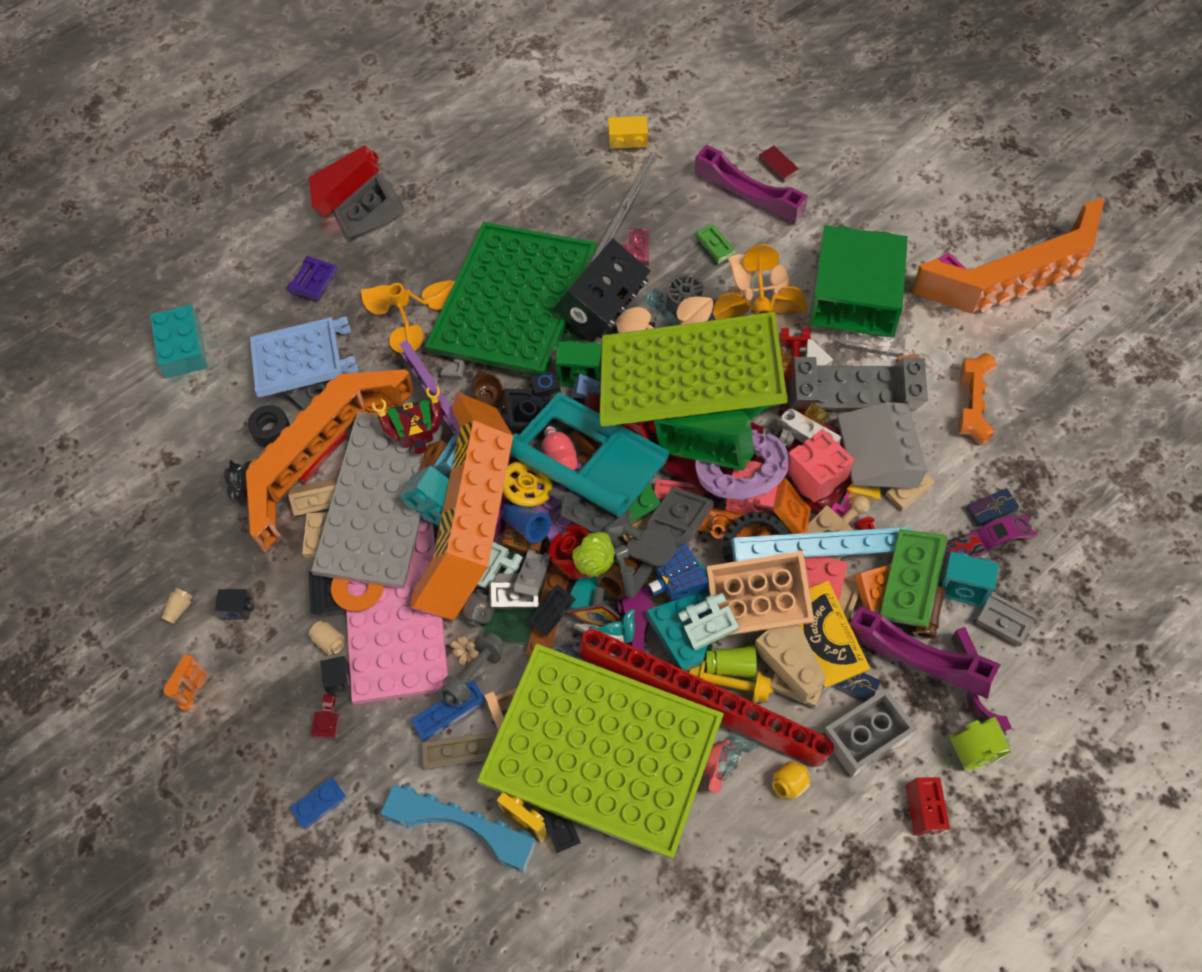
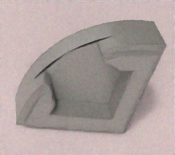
(454, 370)

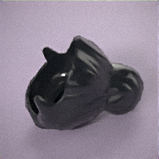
(236, 480)

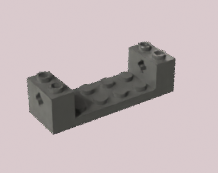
(855, 386)

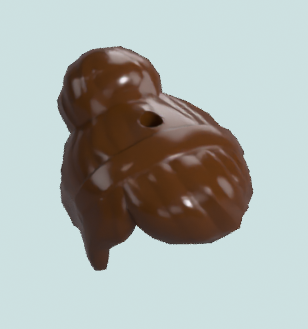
(488, 385)

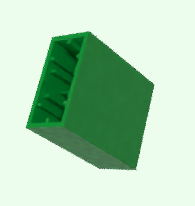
(859, 281)

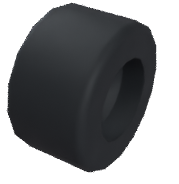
(264, 416)

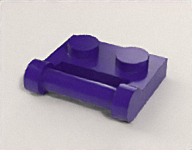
(316, 281)

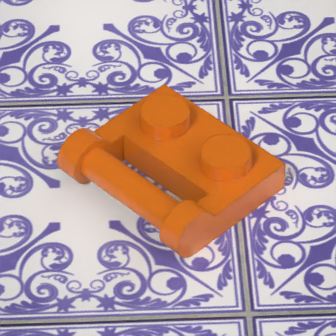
(191, 677)

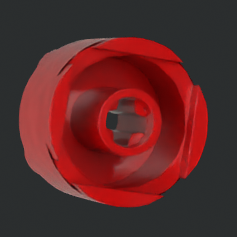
(562, 550)

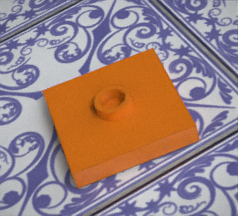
(791, 508)

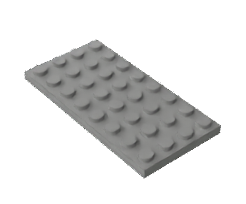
(369, 527)

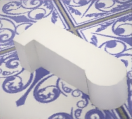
(802, 426)

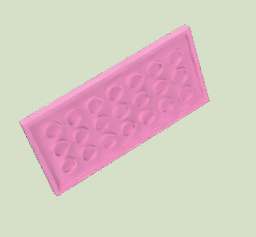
(393, 646)

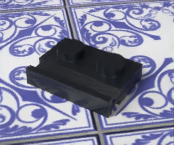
(321, 597)

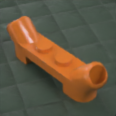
(971, 419)

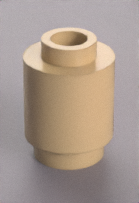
(327, 637)

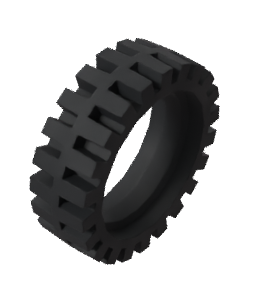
(744, 521)

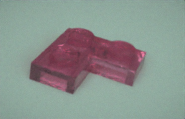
(639, 245)

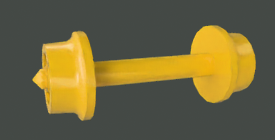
(760, 689)

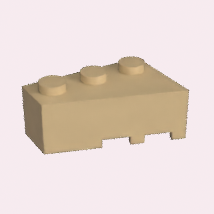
(792, 660)

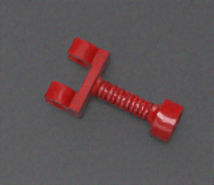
(794, 342)

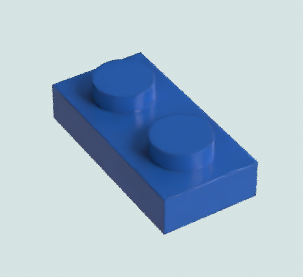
(318, 803)

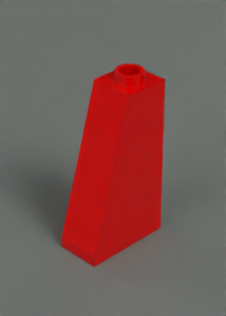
(341, 179)

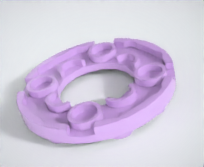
(771, 473)

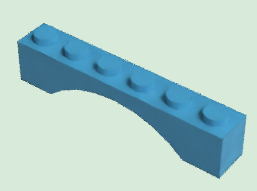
(411, 809)

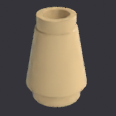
(176, 605)

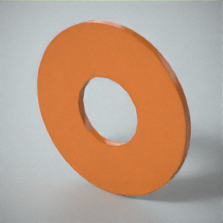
(355, 603)

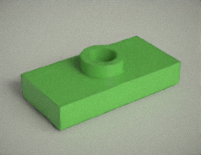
(715, 243)

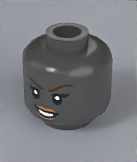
(477, 608)

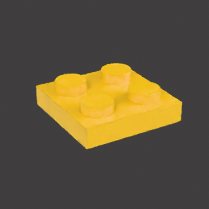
(528, 821)

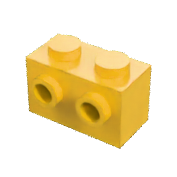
(628, 132)

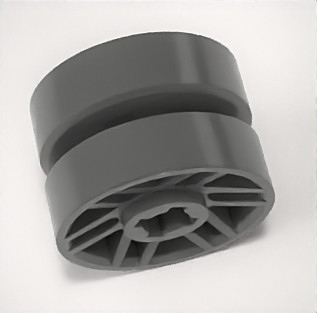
(681, 288)

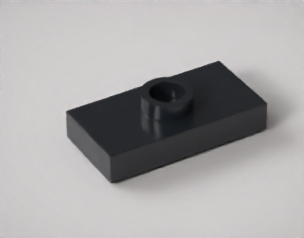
(551, 610)

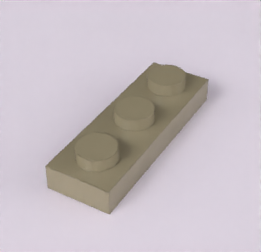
(457, 750)

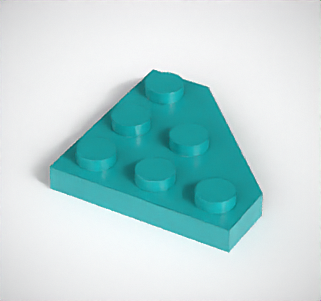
(672, 633)

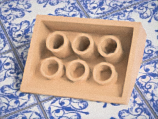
(764, 591)

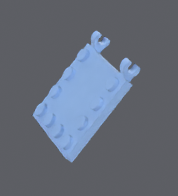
(299, 356)

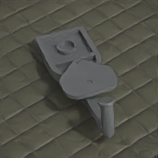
(667, 529)

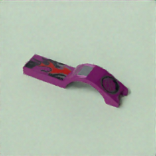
(990, 536)
(965, 646)

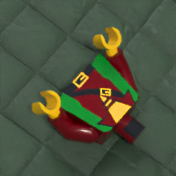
(412, 423)

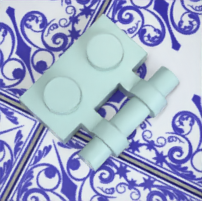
(499, 559)
(711, 627)

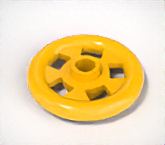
(526, 484)

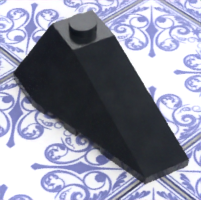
(521, 407)

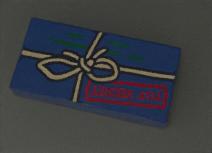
(992, 507)
(860, 686)

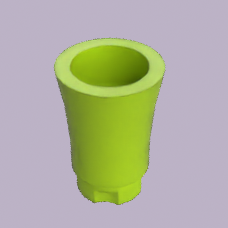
(732, 662)

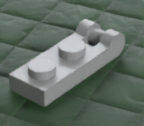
(532, 573)

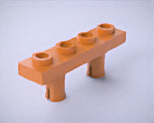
(719, 521)

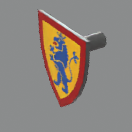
(597, 614)

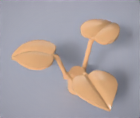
(742, 278)
(689, 311)

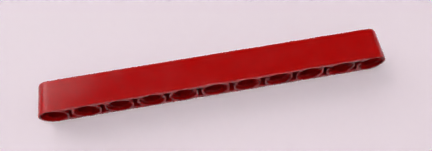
(717, 697)

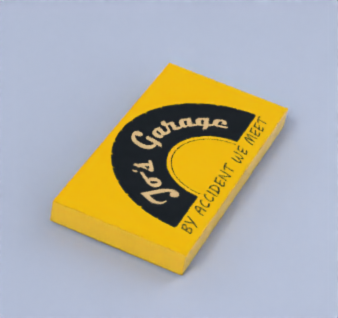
(833, 638)

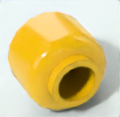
(791, 780)

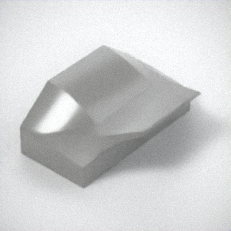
(504, 597)

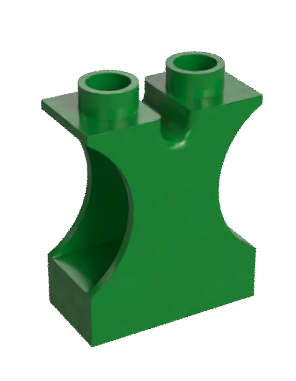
(712, 437)

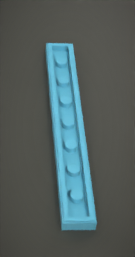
(817, 544)

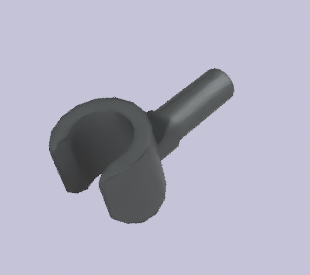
(620, 554)

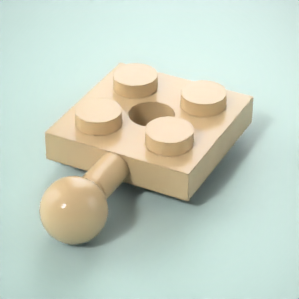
(829, 521)

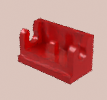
(927, 806)

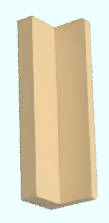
(312, 496)

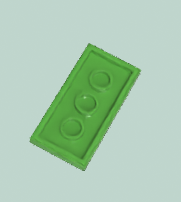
(913, 577)

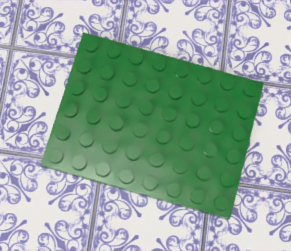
(507, 297)

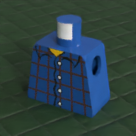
(679, 576)

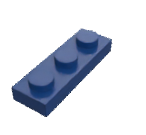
(444, 715)

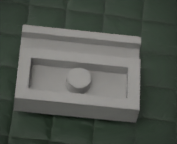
(1005, 619)

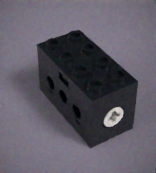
(603, 291)

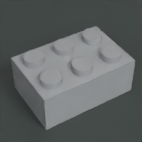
(869, 732)

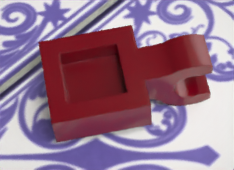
(327, 722)

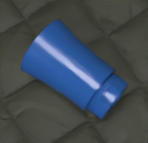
(527, 521)

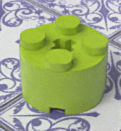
(980, 743)

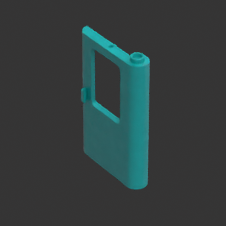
(613, 473)

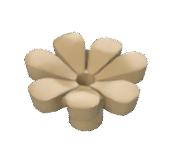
(465, 650)

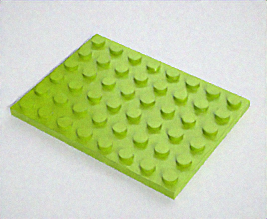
(691, 369)
(602, 750)

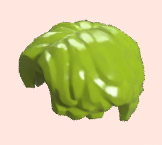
(594, 554)

